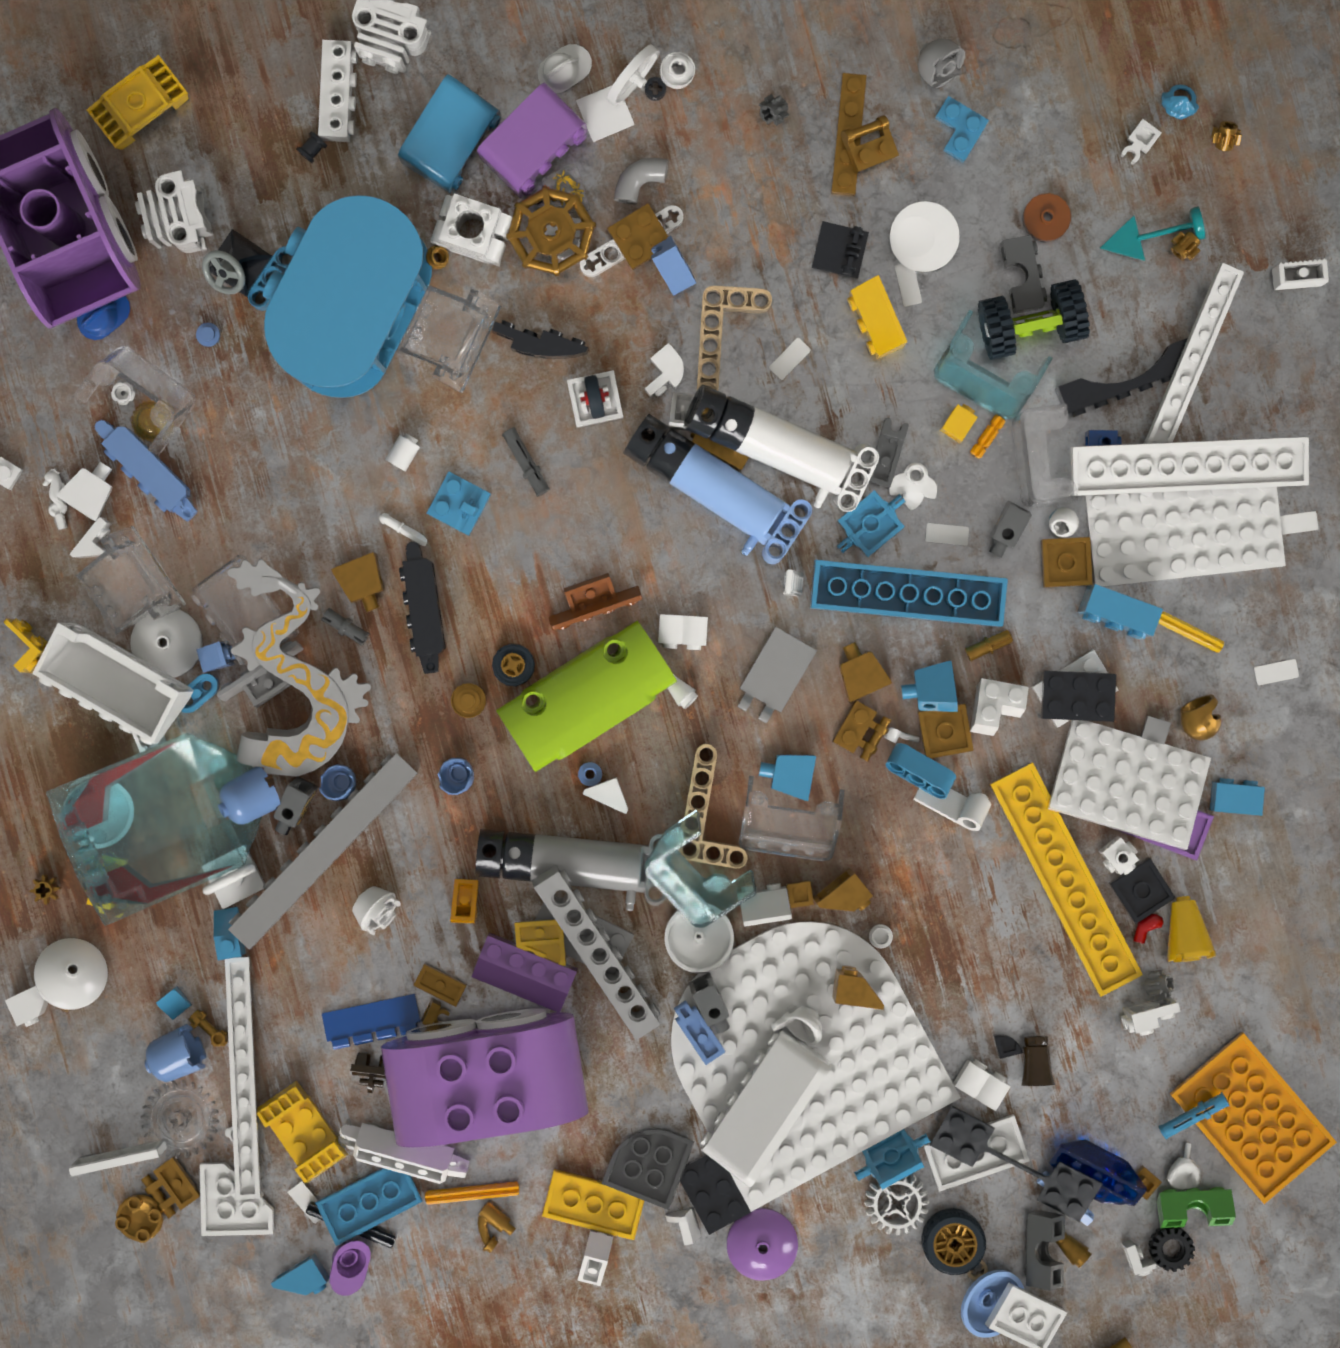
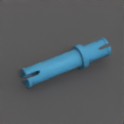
(1169, 1129)

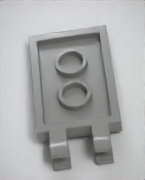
(776, 673)

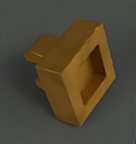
(433, 1011)
(1149, 1180)

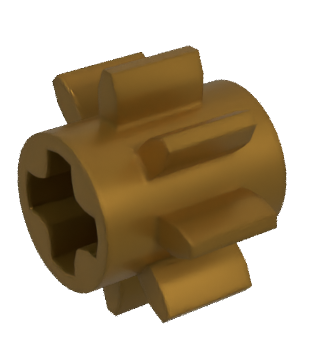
(1226, 136)
(1185, 245)
(42, 894)

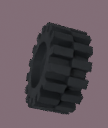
(1181, 1258)

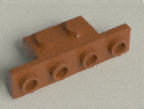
(592, 599)

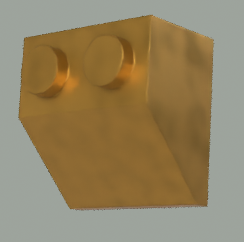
(854, 990)

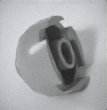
(939, 60)

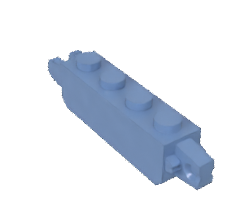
(147, 469)

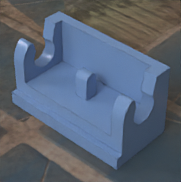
(672, 266)

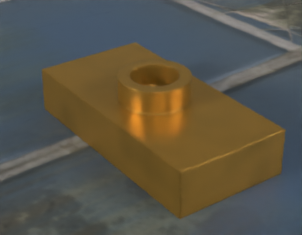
(440, 985)

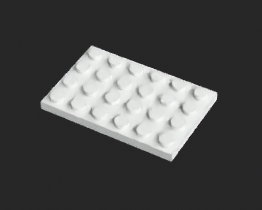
(1129, 783)

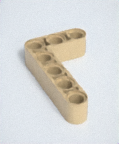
(715, 334)
(705, 790)

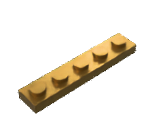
(849, 117)

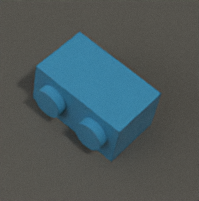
(1237, 797)

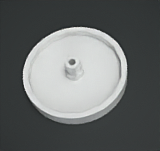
(633, 75)
(924, 236)
(698, 948)

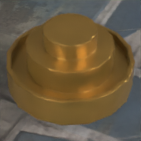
(468, 700)

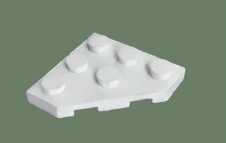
(222, 1212)

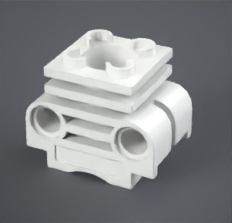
(388, 33)
(174, 214)
(485, 246)

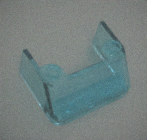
(981, 385)
(695, 898)

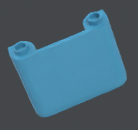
(448, 133)

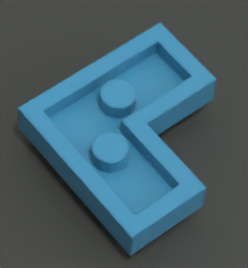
(967, 127)

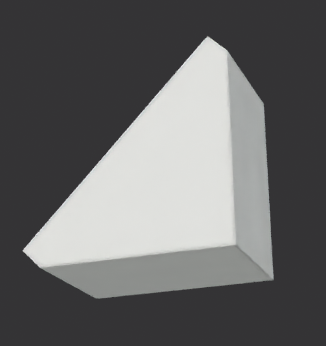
(679, 408)
(608, 793)

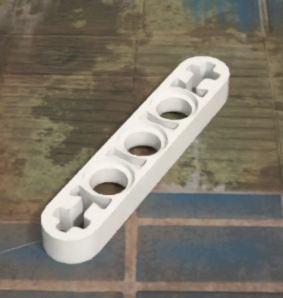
(609, 263)

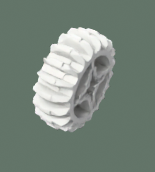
(888, 1208)

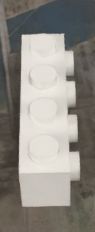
(336, 91)

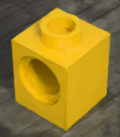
(959, 422)

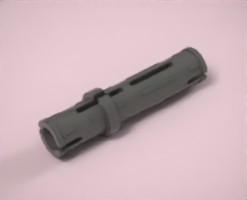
(526, 462)

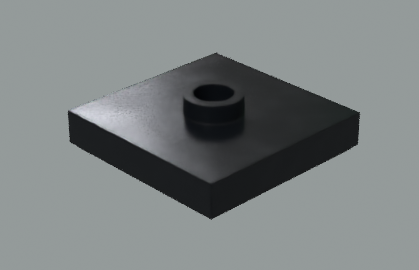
(1142, 890)

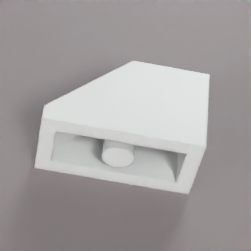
(26, 1006)
(595, 1258)

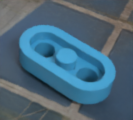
(200, 694)

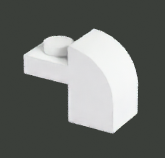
(671, 369)

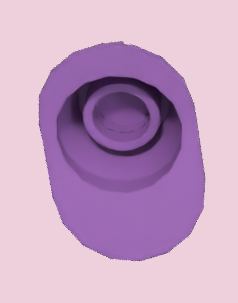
(349, 1267)

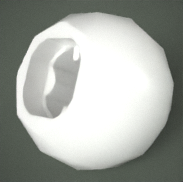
(1063, 522)

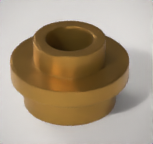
(442, 254)

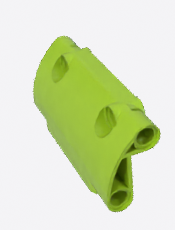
(587, 696)

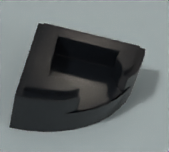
(1006, 1046)

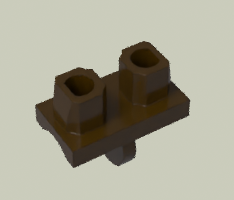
(363, 1069)

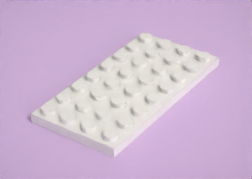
(1183, 534)

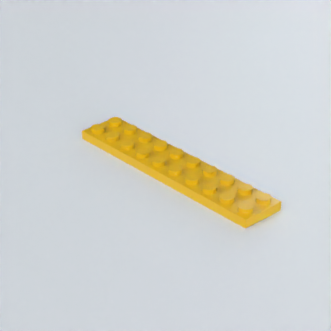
(1066, 880)

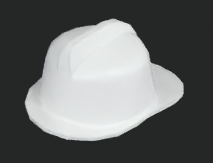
(565, 67)

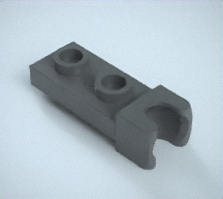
(889, 451)

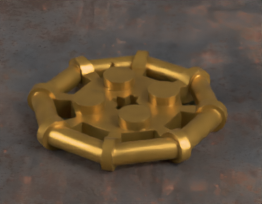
(564, 235)

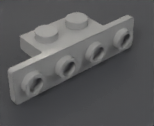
(259, 683)

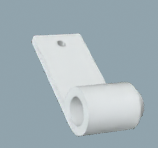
(963, 810)

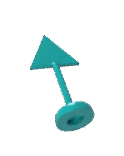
(1128, 241)

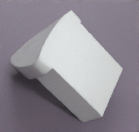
(687, 1224)

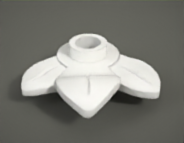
(913, 489)

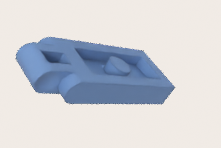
(698, 1032)

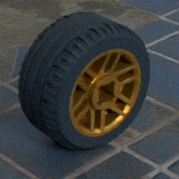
(969, 1242)

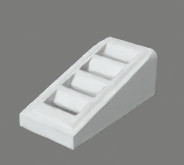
(793, 583)

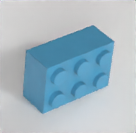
(1119, 611)

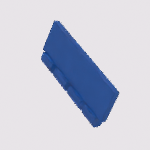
(371, 1017)

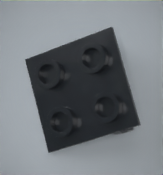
(840, 249)

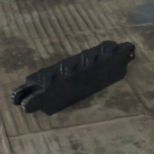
(424, 608)

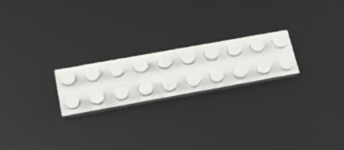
(1190, 465)

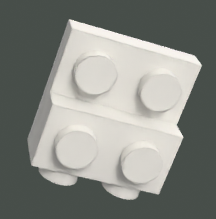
(1143, 1016)

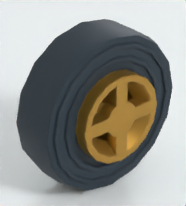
(506, 669)

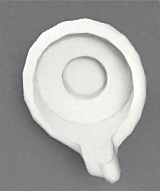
(803, 1025)

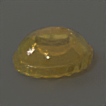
(142, 422)

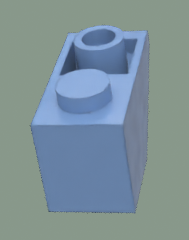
(215, 656)

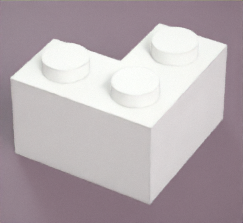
(994, 699)

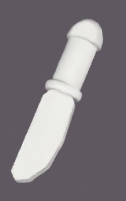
(403, 529)

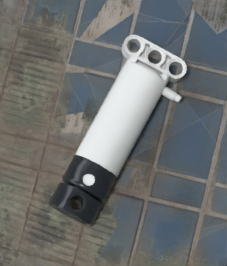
(782, 445)

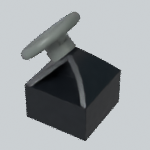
(236, 264)

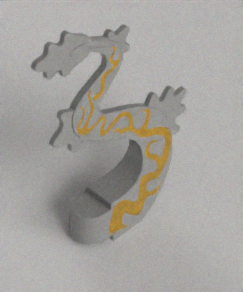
(332, 698)

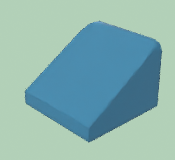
(174, 1003)

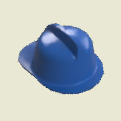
(104, 320)

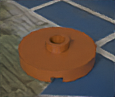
(1038, 226)

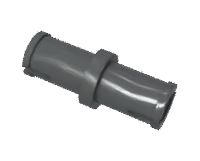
(345, 626)

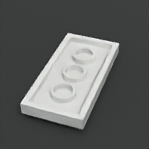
(1005, 1139)

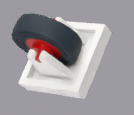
(595, 399)

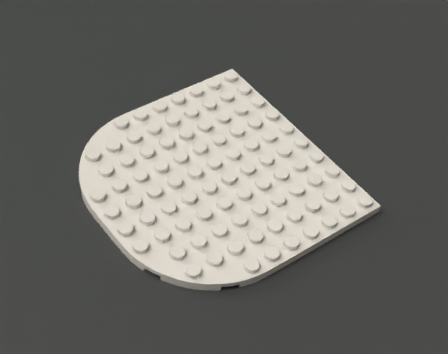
(879, 1059)

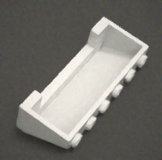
(111, 681)
(765, 1107)

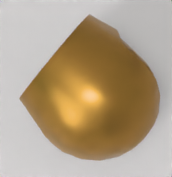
(1198, 718)

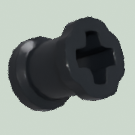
(311, 147)

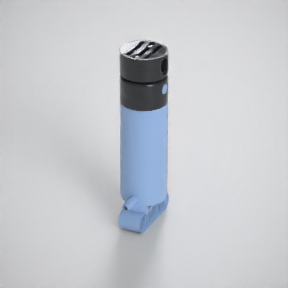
(718, 487)

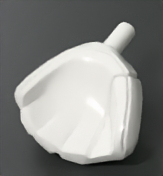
(1184, 1172)

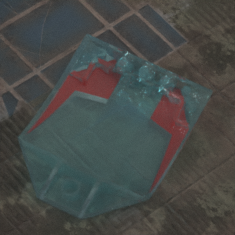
(151, 825)

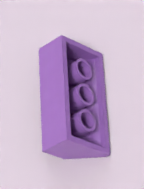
(523, 973)

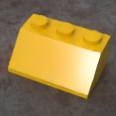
(877, 318)

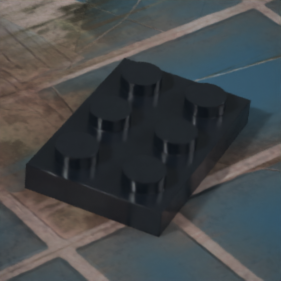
(1078, 696)
(713, 1193)

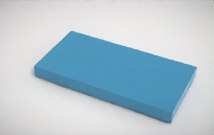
(367, 1203)

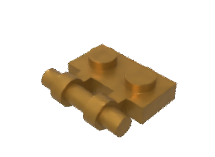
(855, 727)
(177, 1184)

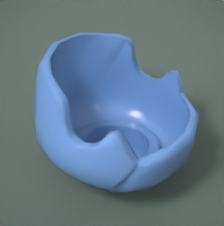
(455, 776)
(337, 782)

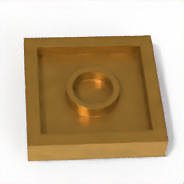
(638, 235)
(1066, 562)
(945, 732)

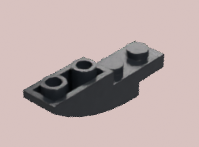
(549, 346)

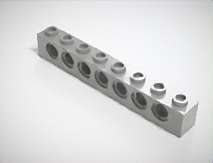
(637, 1022)

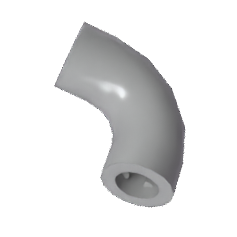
(636, 175)

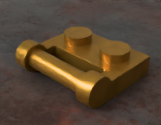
(874, 151)

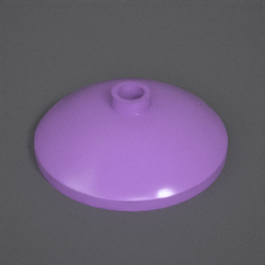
(762, 1228)

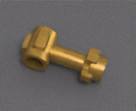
(218, 1038)

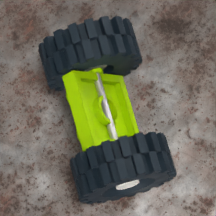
(1068, 315)

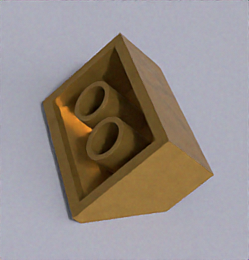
(844, 894)

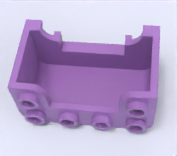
(532, 139)

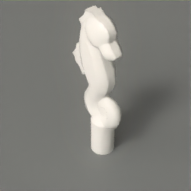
(59, 507)

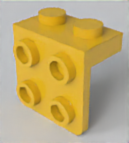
(29, 660)

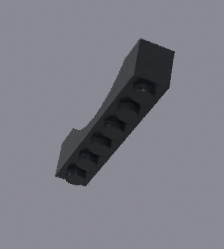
(1084, 393)

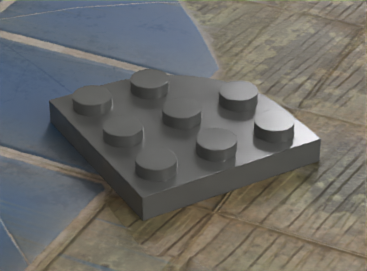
(649, 1166)

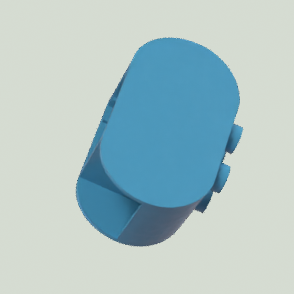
(346, 295)

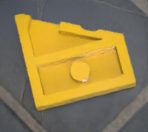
(542, 938)

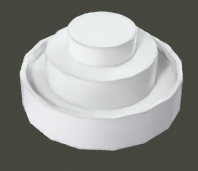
(677, 70)

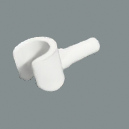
(893, 735)

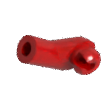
(1147, 924)

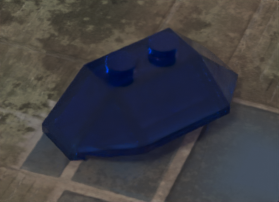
(1119, 1179)

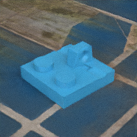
(459, 503)

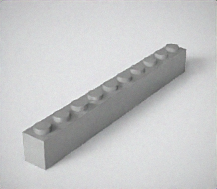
(321, 853)

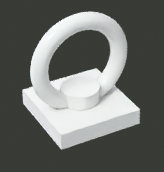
(236, 884)

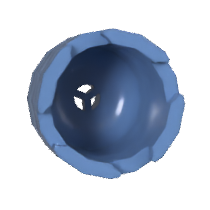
(248, 797)
(175, 1055)

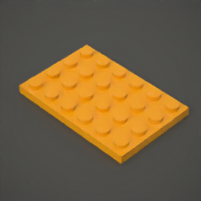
(1265, 1129)

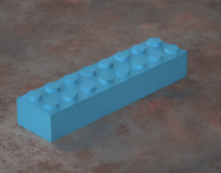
(908, 593)

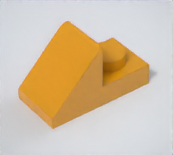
(464, 901)

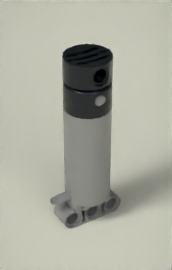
(585, 860)

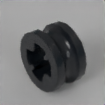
(649, 93)

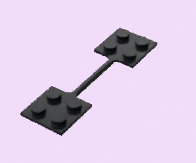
(1064, 1190)

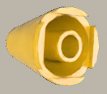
(1188, 933)

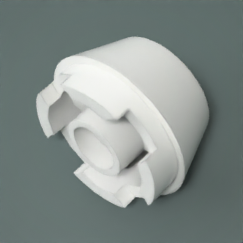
(375, 909)

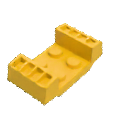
(137, 101)
(302, 1131)

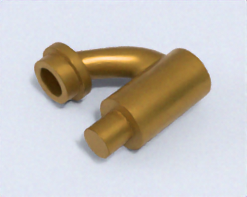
(496, 1218)

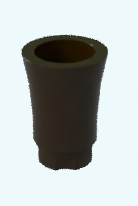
(1037, 1062)

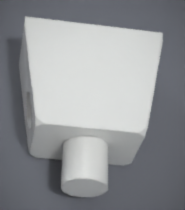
(88, 491)

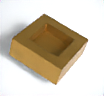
(800, 894)

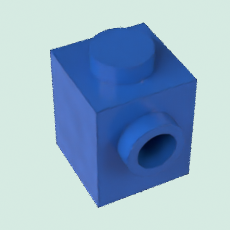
(1102, 437)

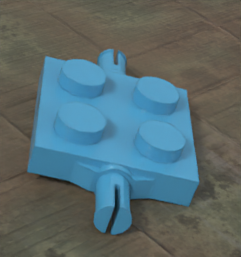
(871, 523)
(893, 1158)

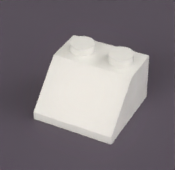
(767, 906)

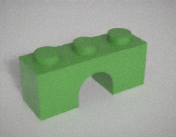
(1214, 1203)

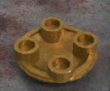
(139, 1218)

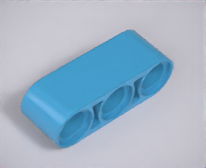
(274, 264)
(920, 770)

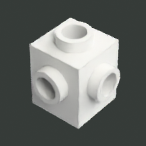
(1111, 853)

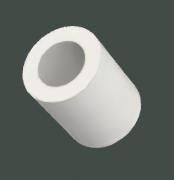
(403, 452)

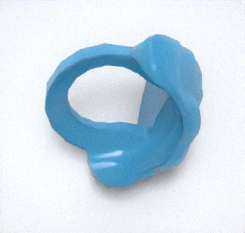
(1179, 106)

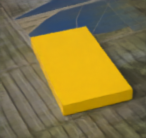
(592, 1205)

